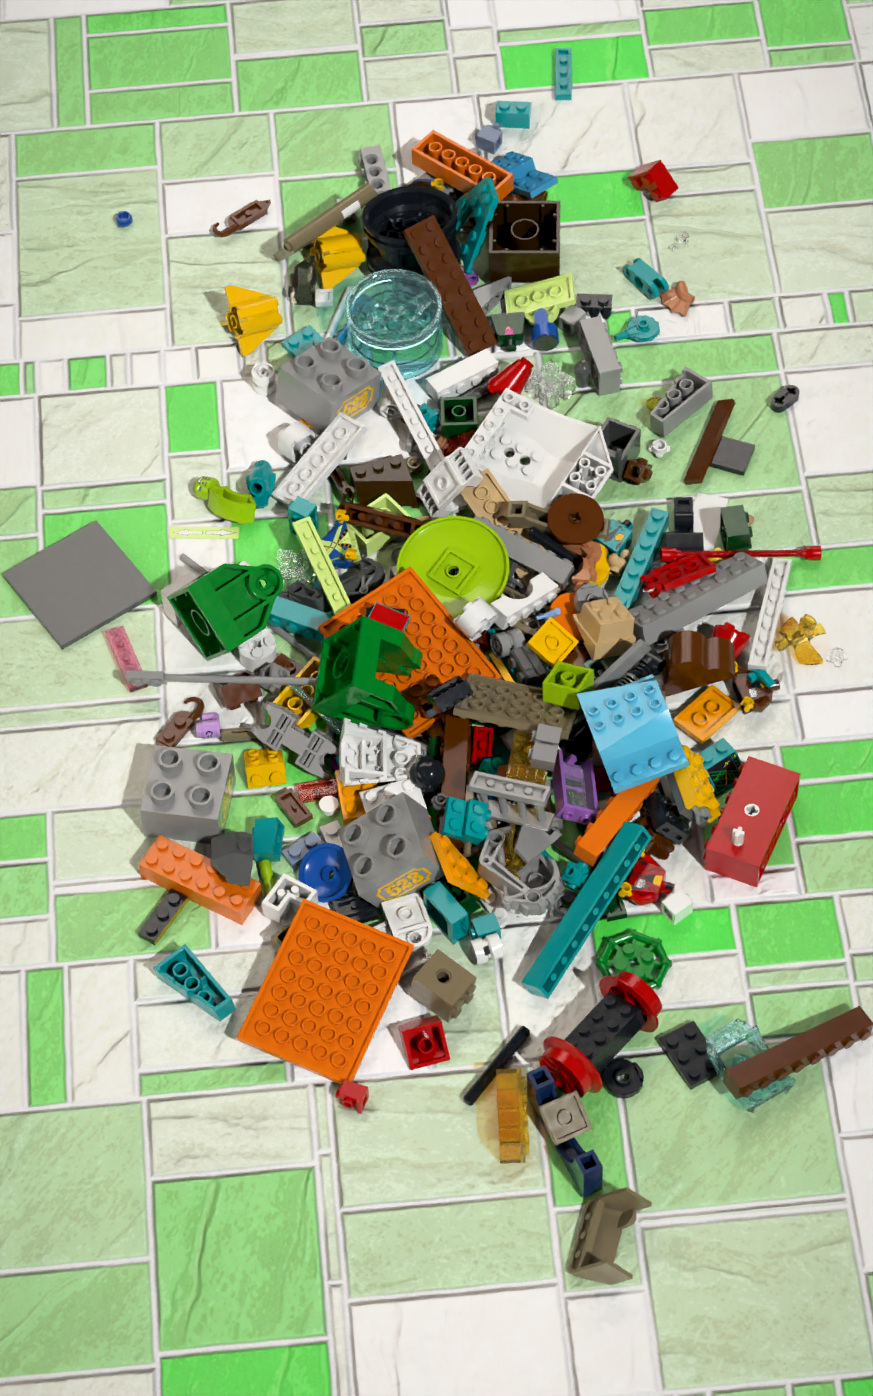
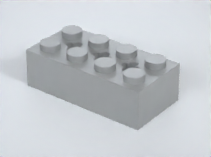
(600, 355)

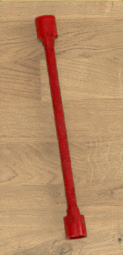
(809, 553)

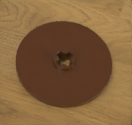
(582, 530)

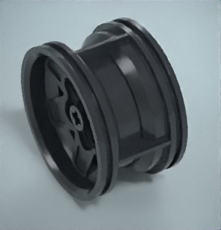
(397, 210)

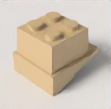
(605, 627)

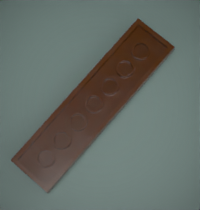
(456, 294)

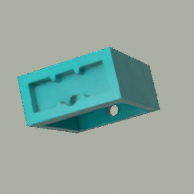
(446, 912)

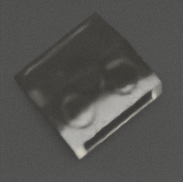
(303, 282)

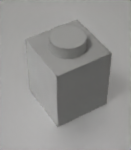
(570, 319)

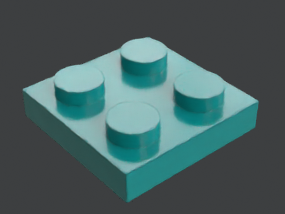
(301, 341)

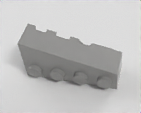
(681, 401)

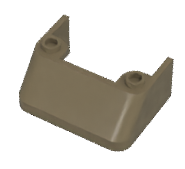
(600, 1235)

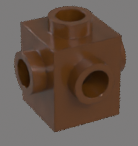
(632, 471)

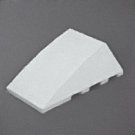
(374, 755)

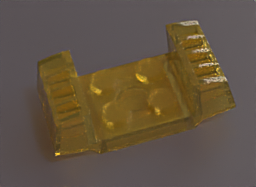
(519, 765)

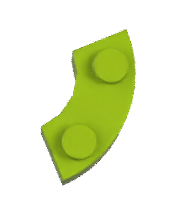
(231, 505)

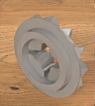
(566, 897)

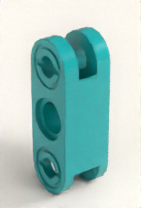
(645, 278)

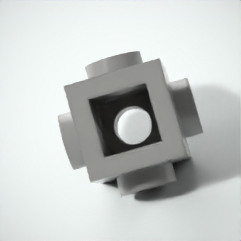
(274, 670)

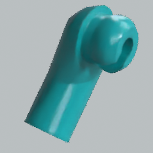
(760, 675)

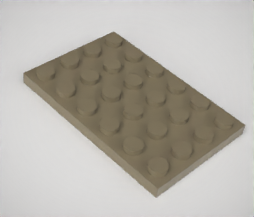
(513, 706)

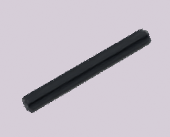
(498, 1063)

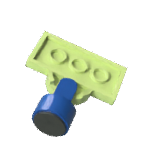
(541, 307)

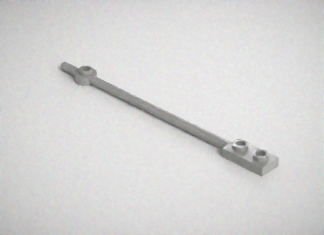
(156, 678)

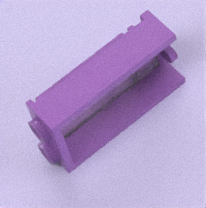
(574, 790)

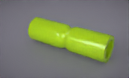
(267, 875)

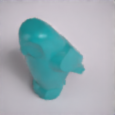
(261, 480)

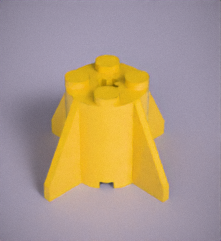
(336, 255)
(251, 317)

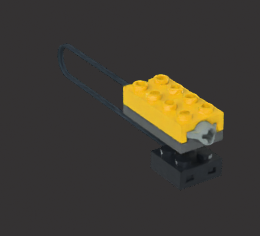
(692, 797)

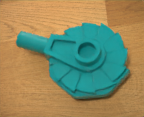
(640, 329)

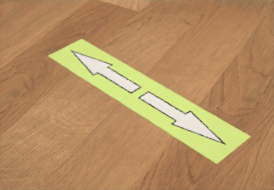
(204, 532)

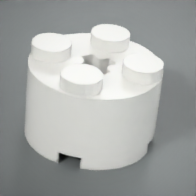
(296, 440)
(475, 619)
(258, 651)

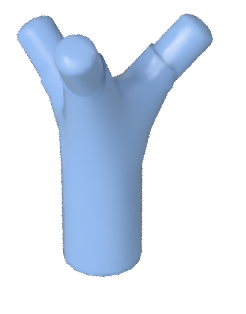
(553, 613)

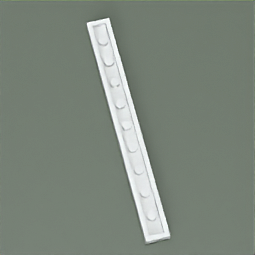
(415, 422)

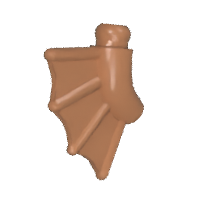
(678, 299)

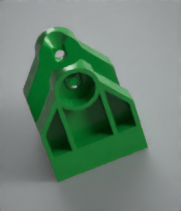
(227, 605)
(348, 673)

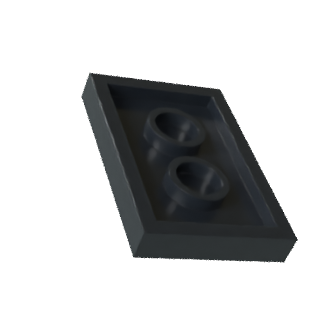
(689, 1054)

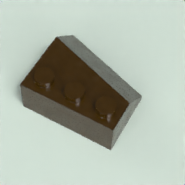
(381, 477)

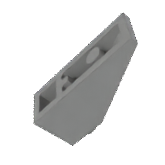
(492, 294)

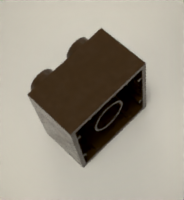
(525, 241)

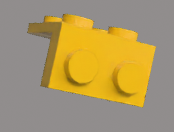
(264, 767)

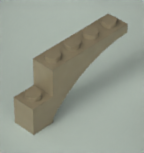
(526, 515)

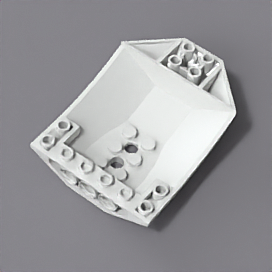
(562, 452)

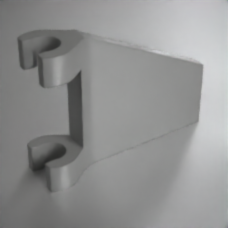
(533, 842)

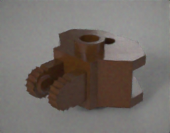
(658, 844)

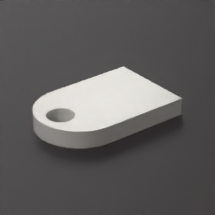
(408, 919)

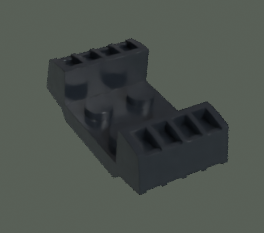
(444, 697)

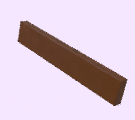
(709, 442)

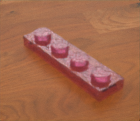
(124, 654)

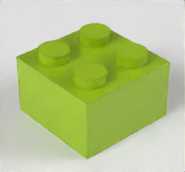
(565, 683)

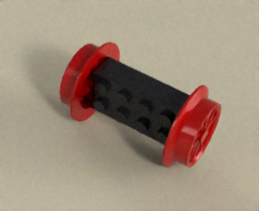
(624, 1010)

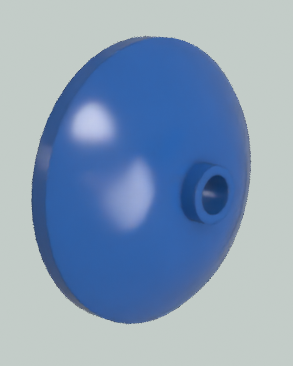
(318, 866)

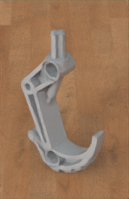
(516, 893)

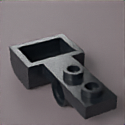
(684, 537)

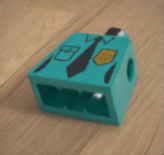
(619, 537)

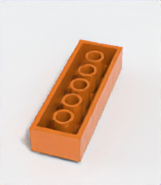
(458, 165)
(195, 877)

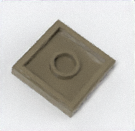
(565, 1117)

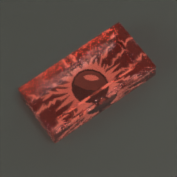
(317, 790)

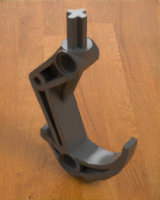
(361, 584)

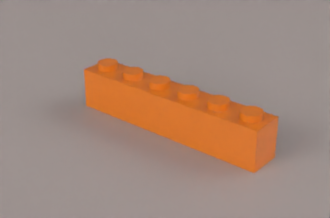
(610, 821)

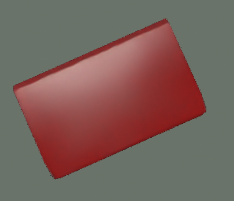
(481, 744)

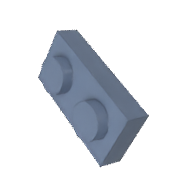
(296, 851)

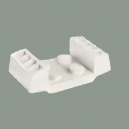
(448, 481)

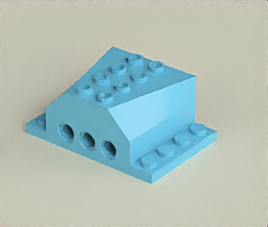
(633, 732)

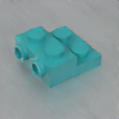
(466, 820)

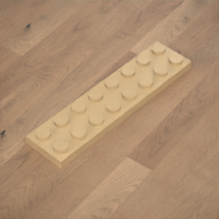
(492, 502)

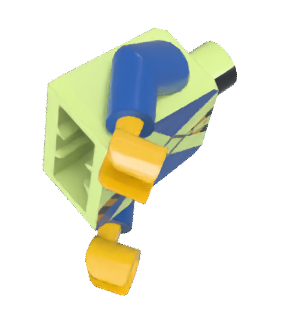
(341, 542)

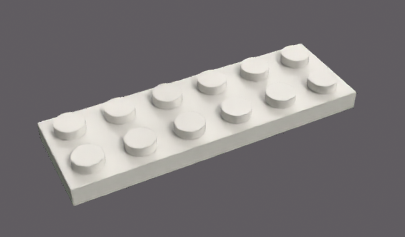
(320, 459)

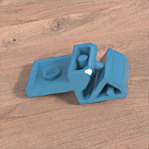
(526, 178)

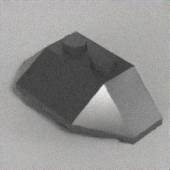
(233, 856)

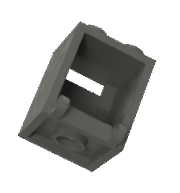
(624, 437)

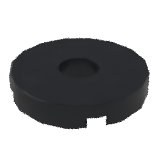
(623, 1089)

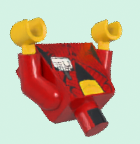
(646, 882)

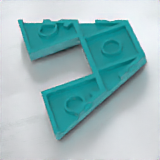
(482, 202)

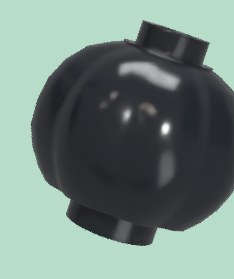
(427, 774)

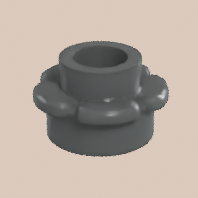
(439, 806)

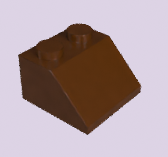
(234, 694)

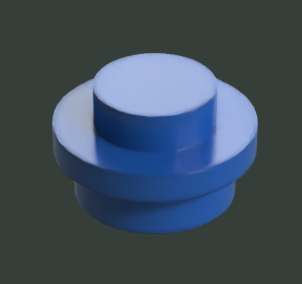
(123, 219)

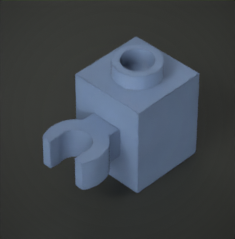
(489, 138)

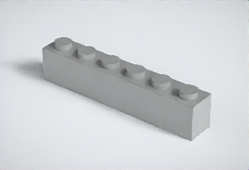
(533, 558)

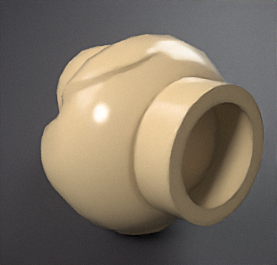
(618, 563)

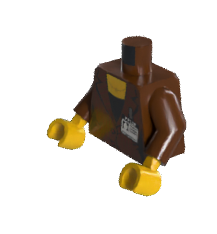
(753, 695)

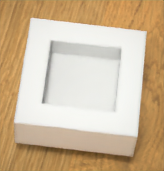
(324, 297)

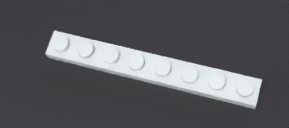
(770, 614)

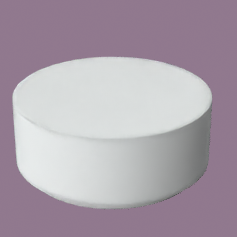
(329, 805)

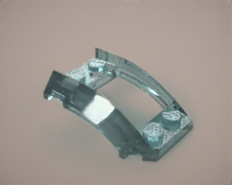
(732, 1035)

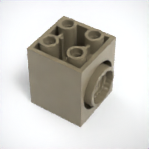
(443, 986)

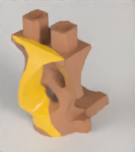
(594, 564)

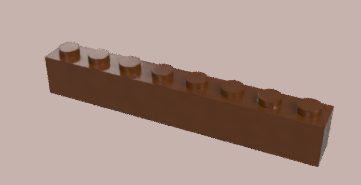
(798, 1053)

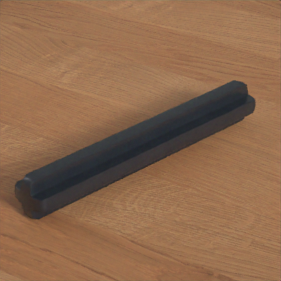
(554, 546)

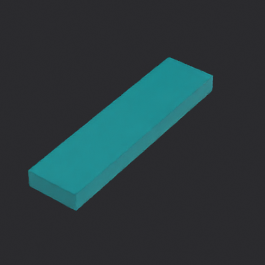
(563, 73)

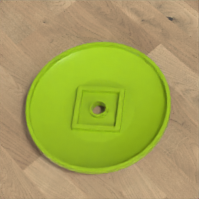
(460, 545)

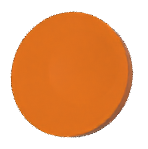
(566, 605)

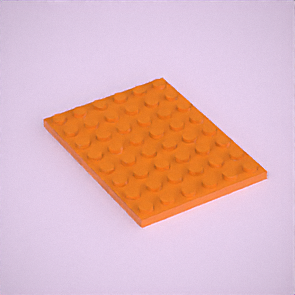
(430, 630)
(325, 992)

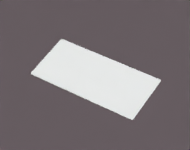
(707, 517)

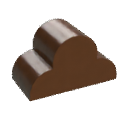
(696, 662)

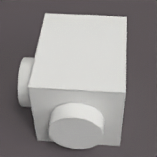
(677, 906)

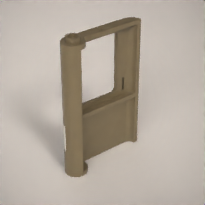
(326, 221)

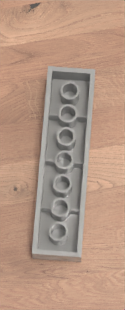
(697, 598)

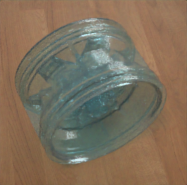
(396, 319)

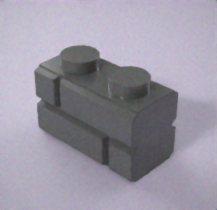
(527, 666)

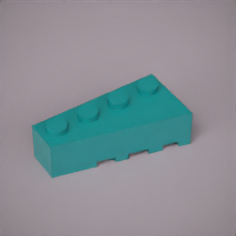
(193, 981)

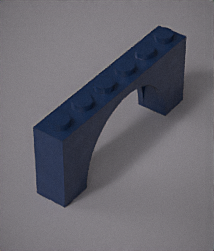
(583, 1166)

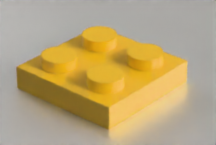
(552, 642)

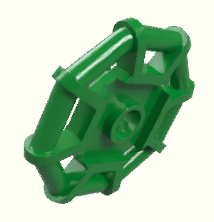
(637, 953)

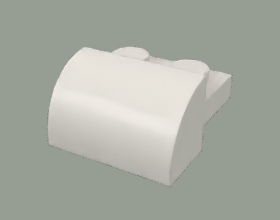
(494, 905)

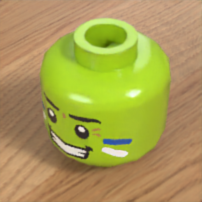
(202, 486)

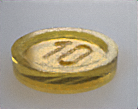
(652, 402)

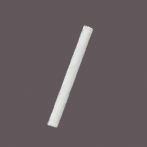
(338, 315)
(511, 354)

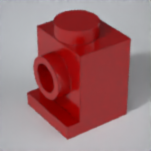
(353, 1095)

